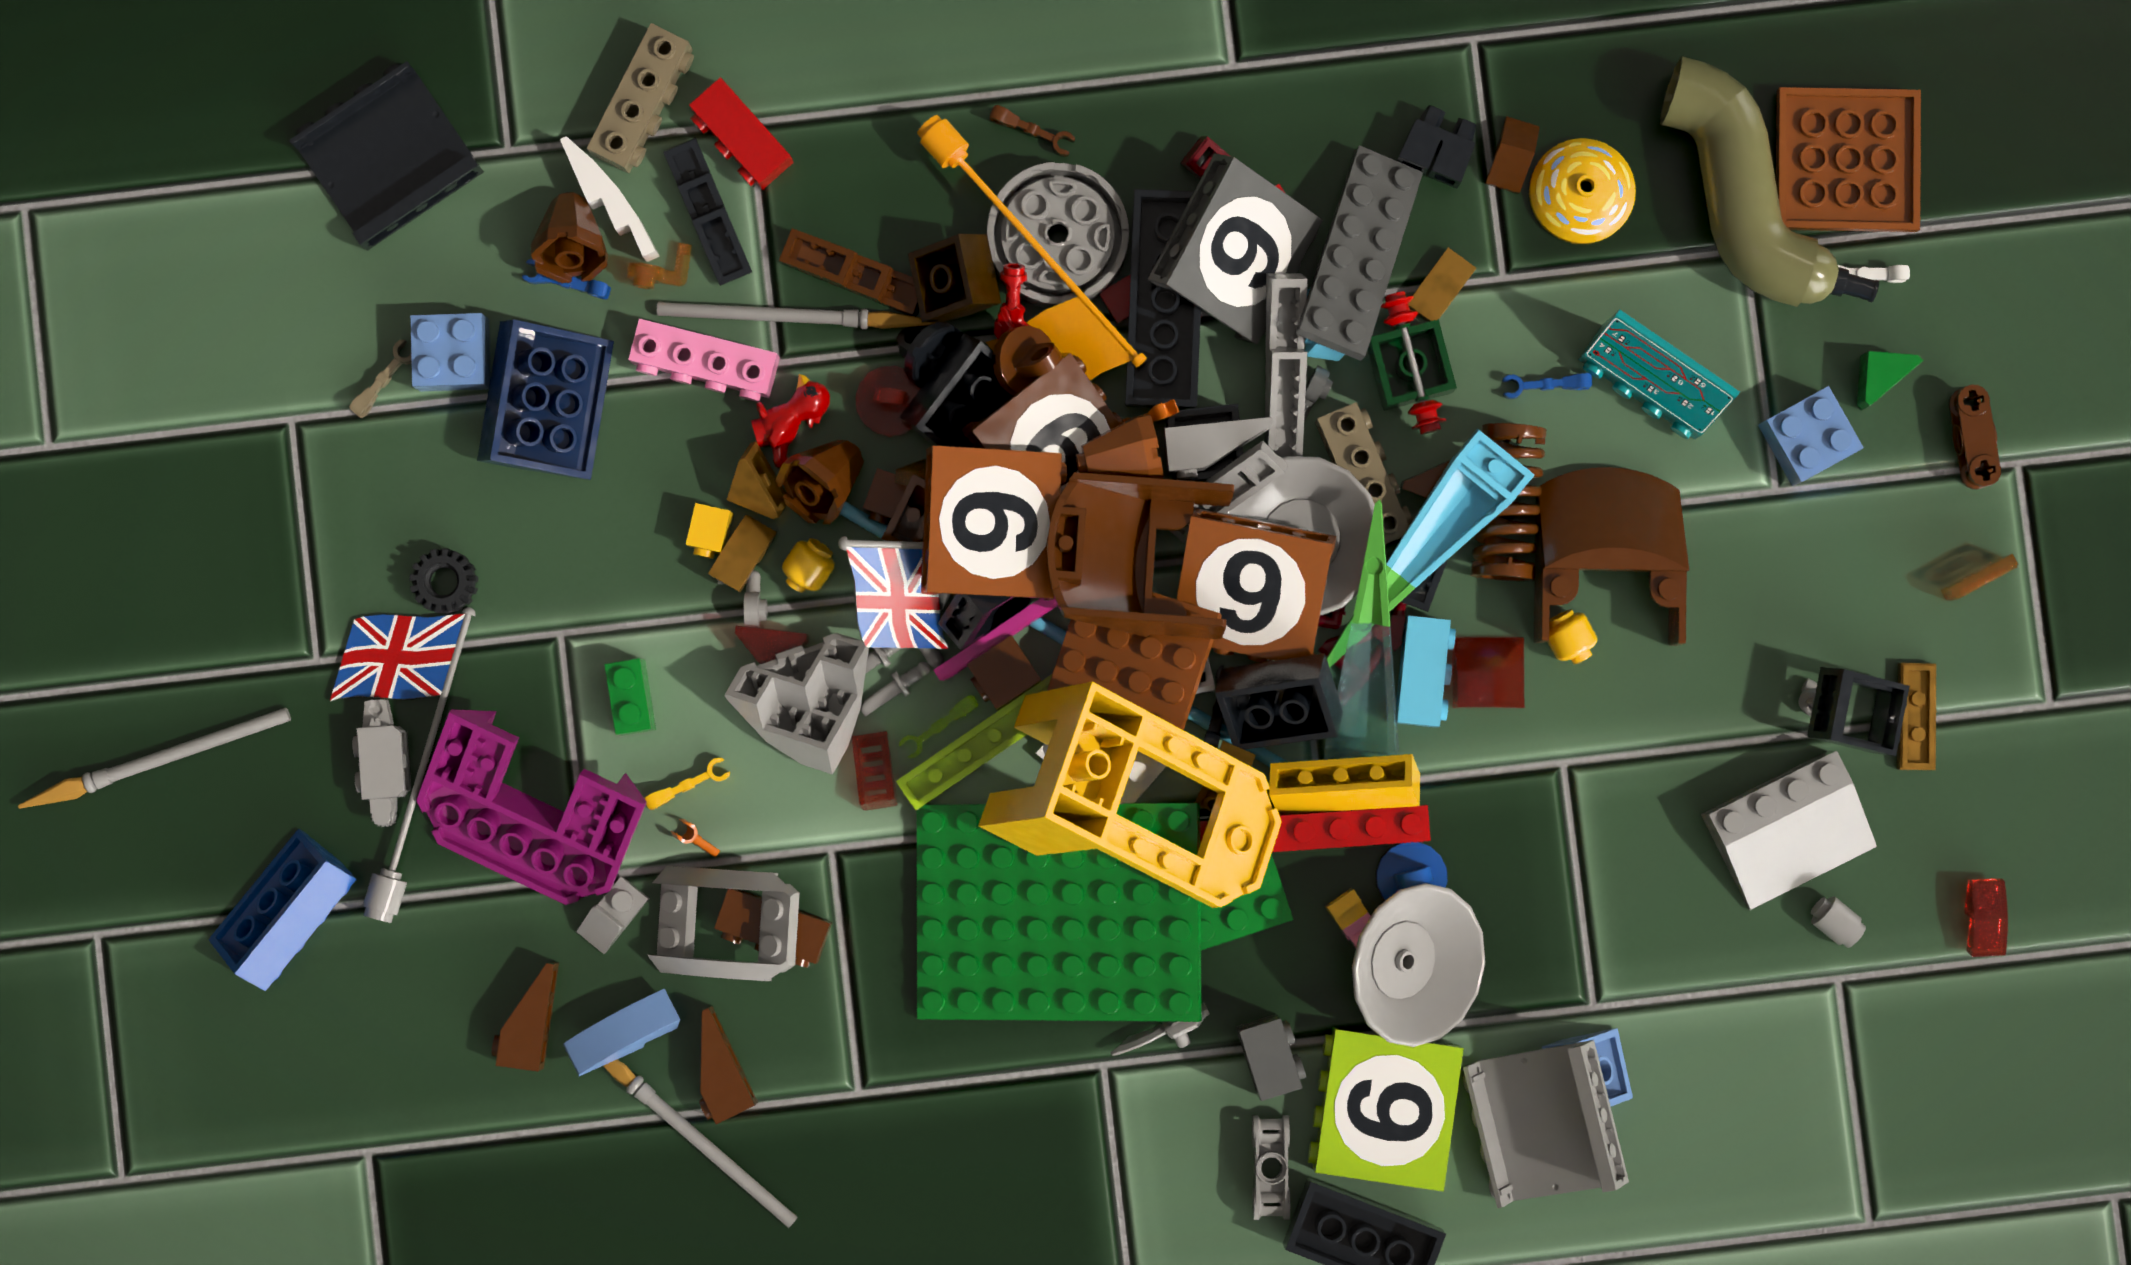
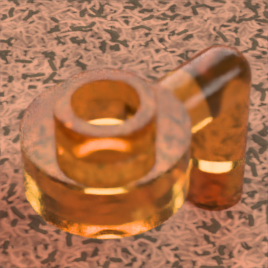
(648, 275)

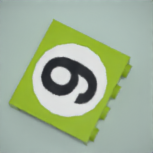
(1386, 1110)

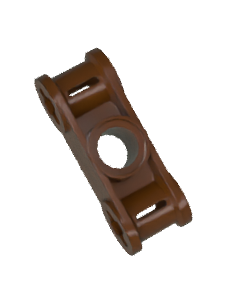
(1974, 437)

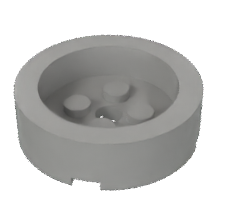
(1089, 212)

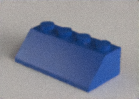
(281, 910)

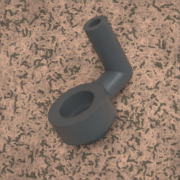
(1317, 387)

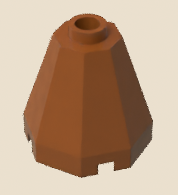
(1123, 451)

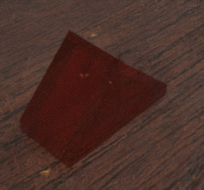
(766, 643)

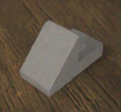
(612, 914)

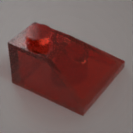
(1488, 672)

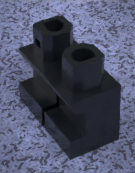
(1453, 152)

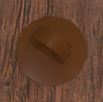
(1023, 356)

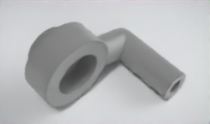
(754, 607)

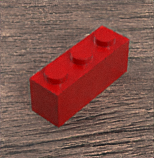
(739, 134)

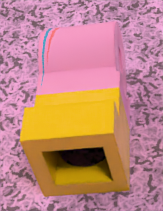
(1349, 914)

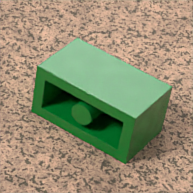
(630, 697)

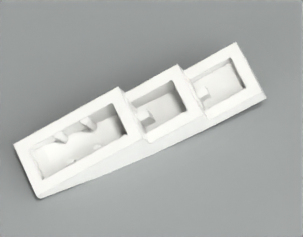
(601, 191)

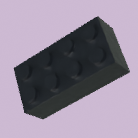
(1351, 1230)

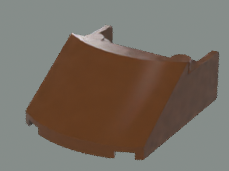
(1610, 524)
(1106, 551)

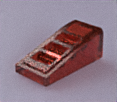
(879, 800)

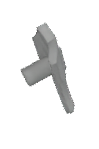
(1174, 1030)

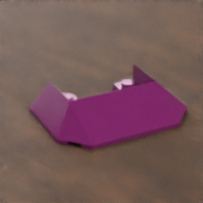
(515, 833)

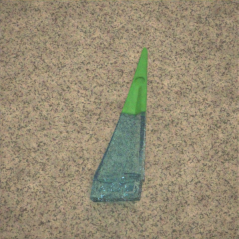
(1367, 670)

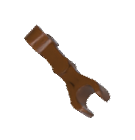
(1006, 118)

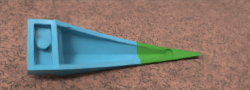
(1464, 500)

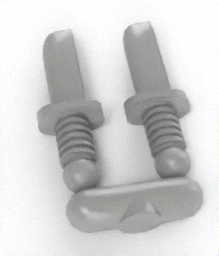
(899, 683)

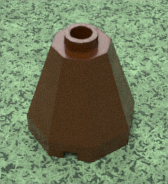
(569, 241)
(820, 480)

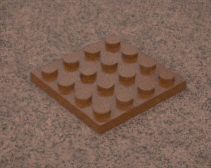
(1849, 159)
(1149, 671)

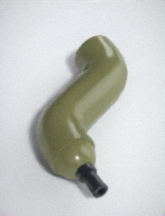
(1744, 192)

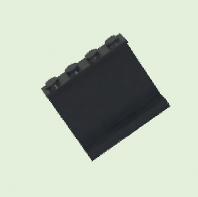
(386, 154)

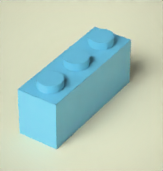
(1424, 671)

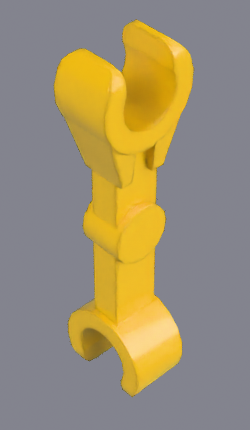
(663, 796)

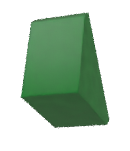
(1880, 373)

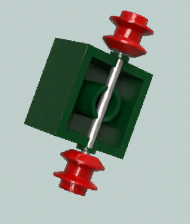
(1411, 364)

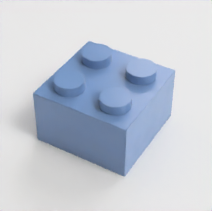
(450, 352)
(1810, 436)

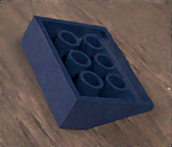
(545, 399)

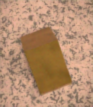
(756, 485)

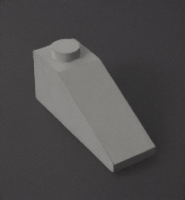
(1202, 445)

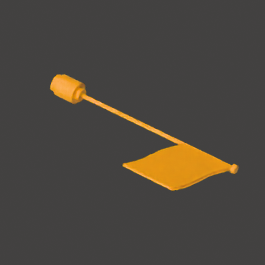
(1071, 325)

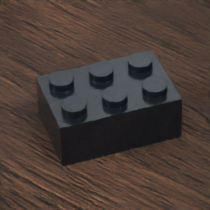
(955, 394)
(1279, 702)

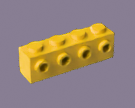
(1345, 784)

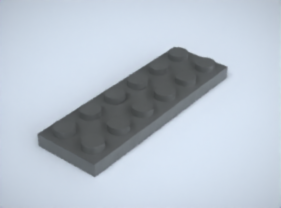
(1359, 253)

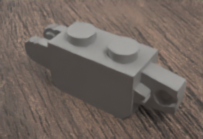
(382, 762)

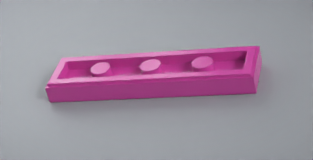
(1009, 627)

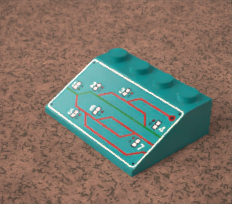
(1657, 376)

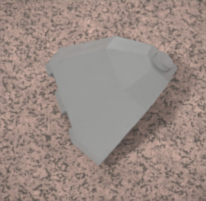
(805, 699)

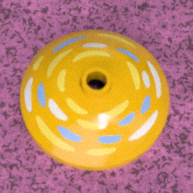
(1565, 207)

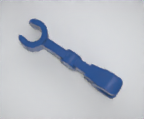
(593, 287)
(1573, 382)

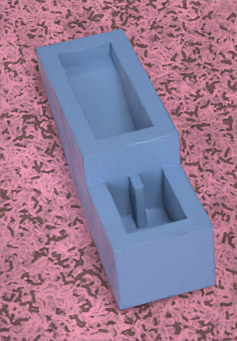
(622, 1032)

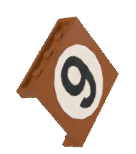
(989, 521)
(1260, 580)

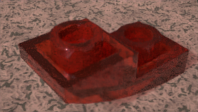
(1988, 917)

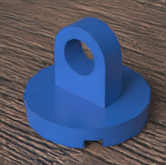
(1409, 866)

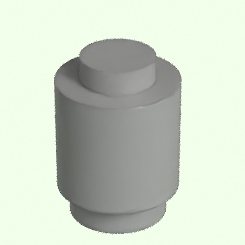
(1837, 921)

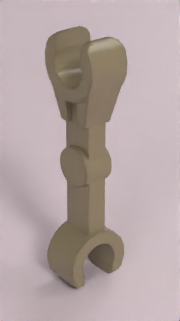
(364, 402)

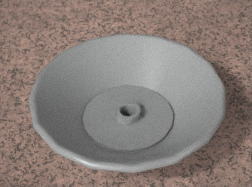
(1321, 500)
(1441, 967)

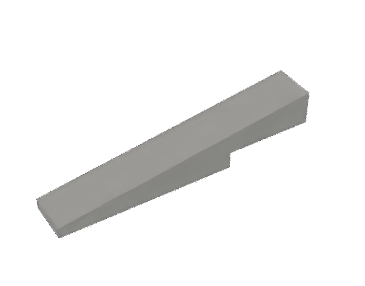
(1285, 363)

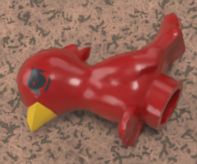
(781, 423)

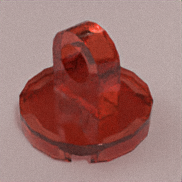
(883, 398)

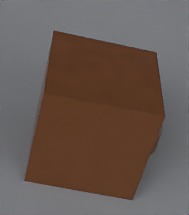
(1003, 673)

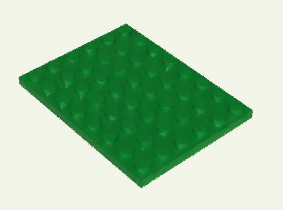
(1052, 931)

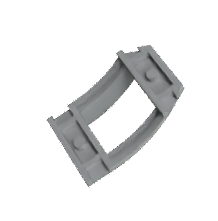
(678, 922)

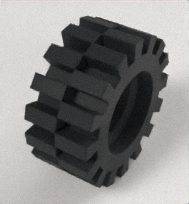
(422, 581)

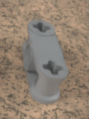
(1274, 1188)

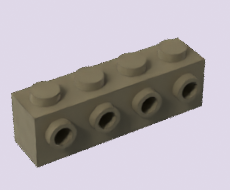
(640, 99)
(1352, 448)

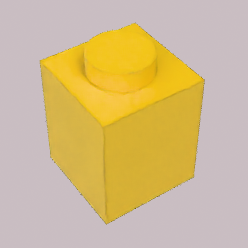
(709, 530)

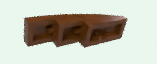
(850, 271)

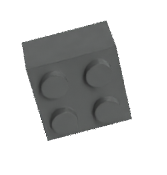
(1270, 1057)

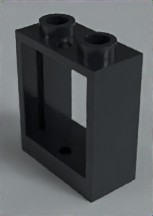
(976, 615)
(1832, 704)

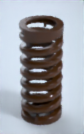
(1496, 566)

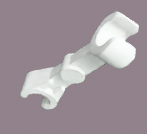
(1892, 274)

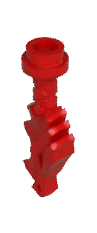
(1012, 311)

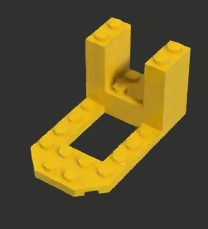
(1083, 778)

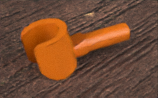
(692, 837)

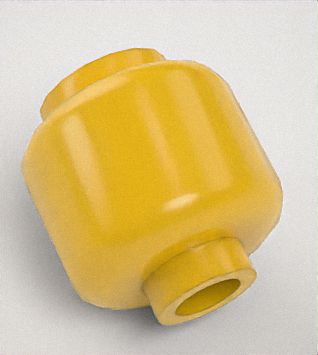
(808, 565)
(1571, 636)

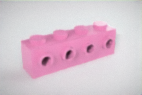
(704, 359)

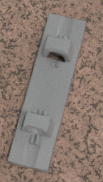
(1258, 464)

